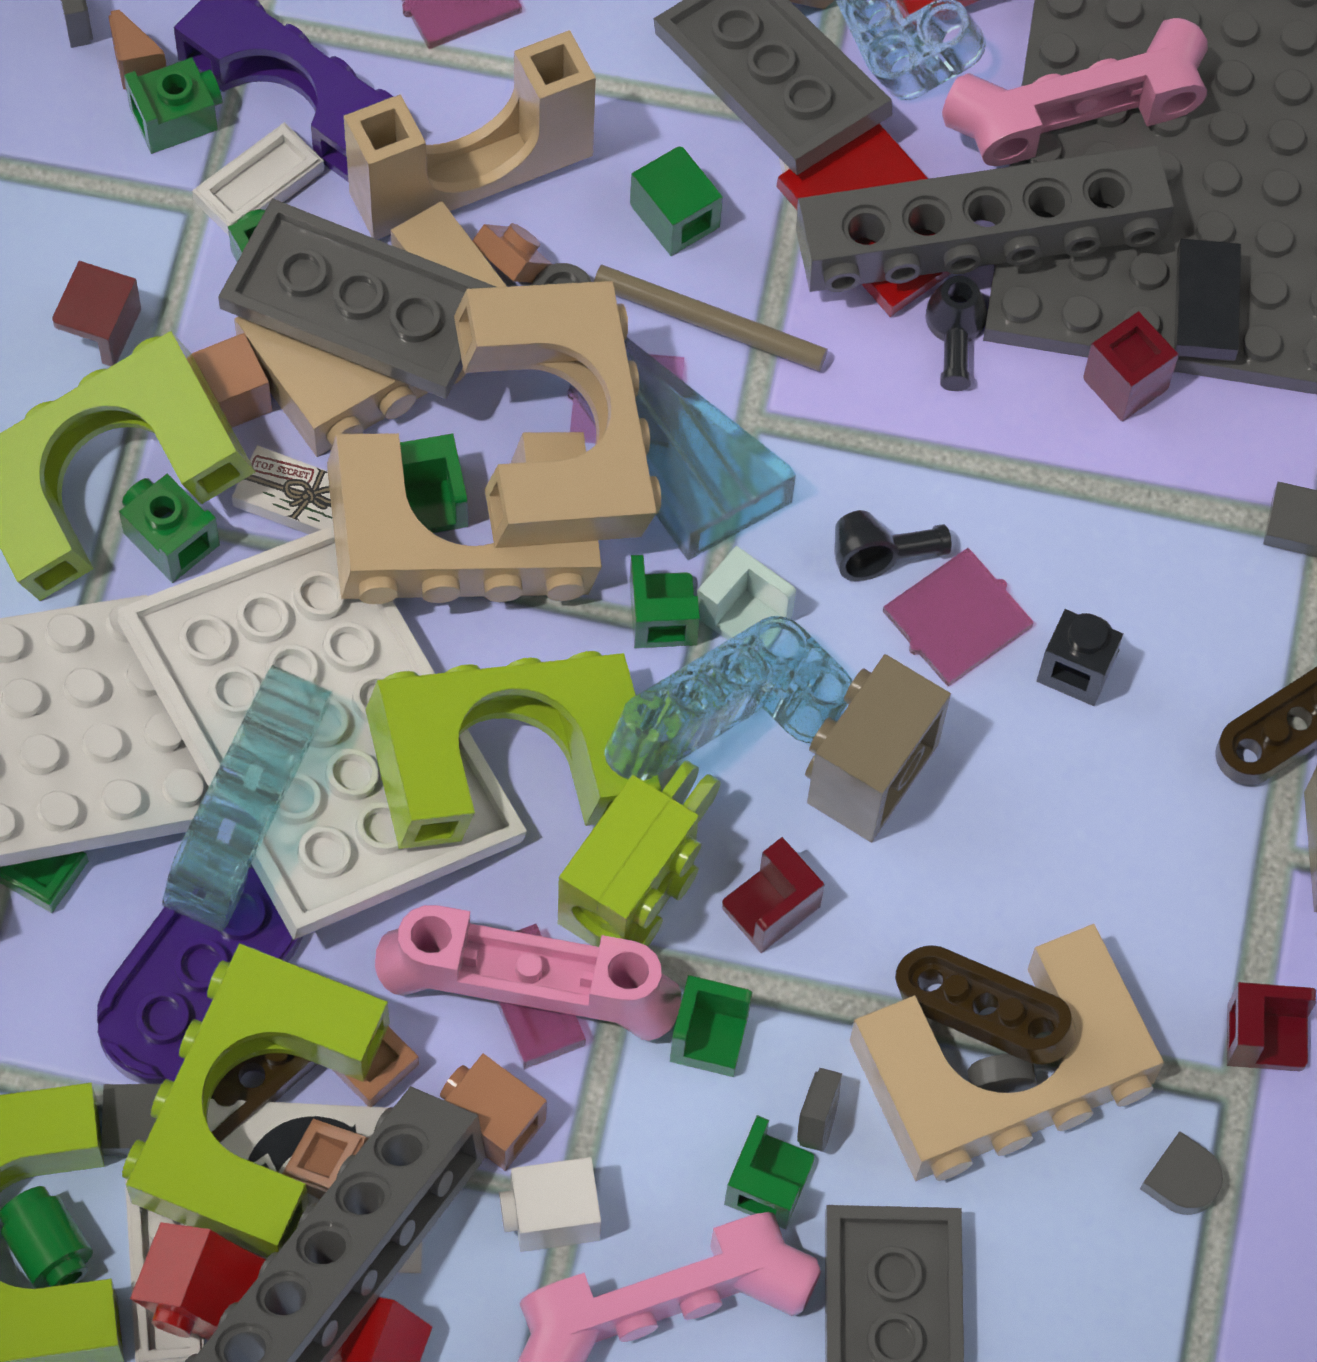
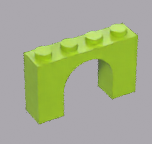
(148, 390)
(420, 719)
(255, 1011)
(74, 1322)

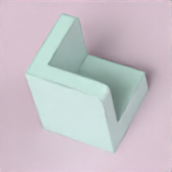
(742, 594)

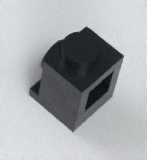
(1086, 645)

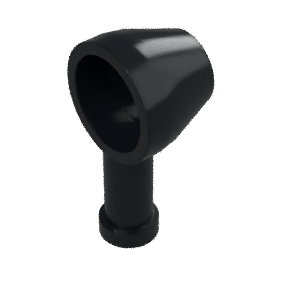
(956, 326)
(868, 549)

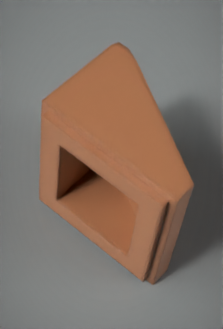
(133, 47)
(321, 1156)

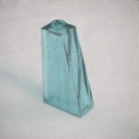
(707, 466)

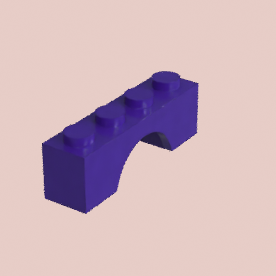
(251, 46)

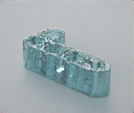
(916, 37)
(763, 667)
(244, 798)

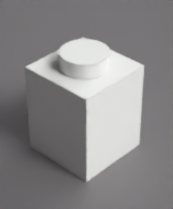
(552, 1205)

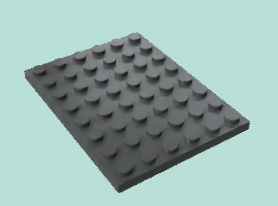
(1235, 175)

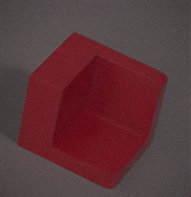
(99, 308)
(1130, 366)
(775, 896)
(1269, 1026)

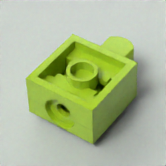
(636, 859)

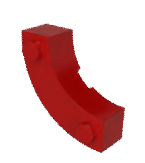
(198, 1274)

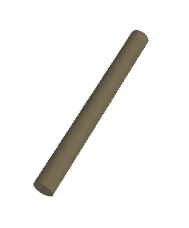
(714, 318)

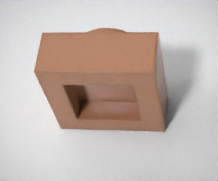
(511, 251)
(390, 1066)

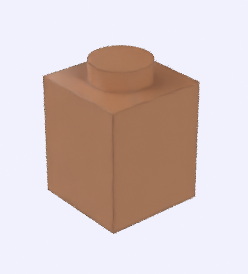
(235, 379)
(505, 1106)

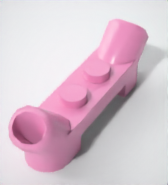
(1010, 121)
(608, 982)
(746, 1260)

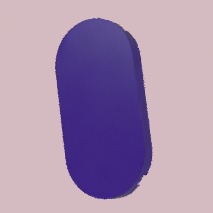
(168, 979)

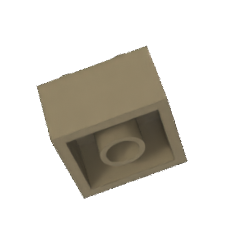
(875, 746)

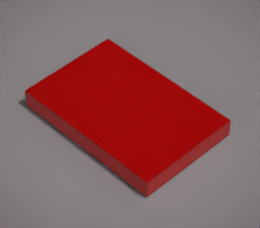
(865, 163)

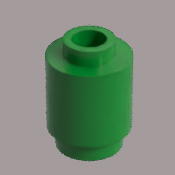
(45, 1238)

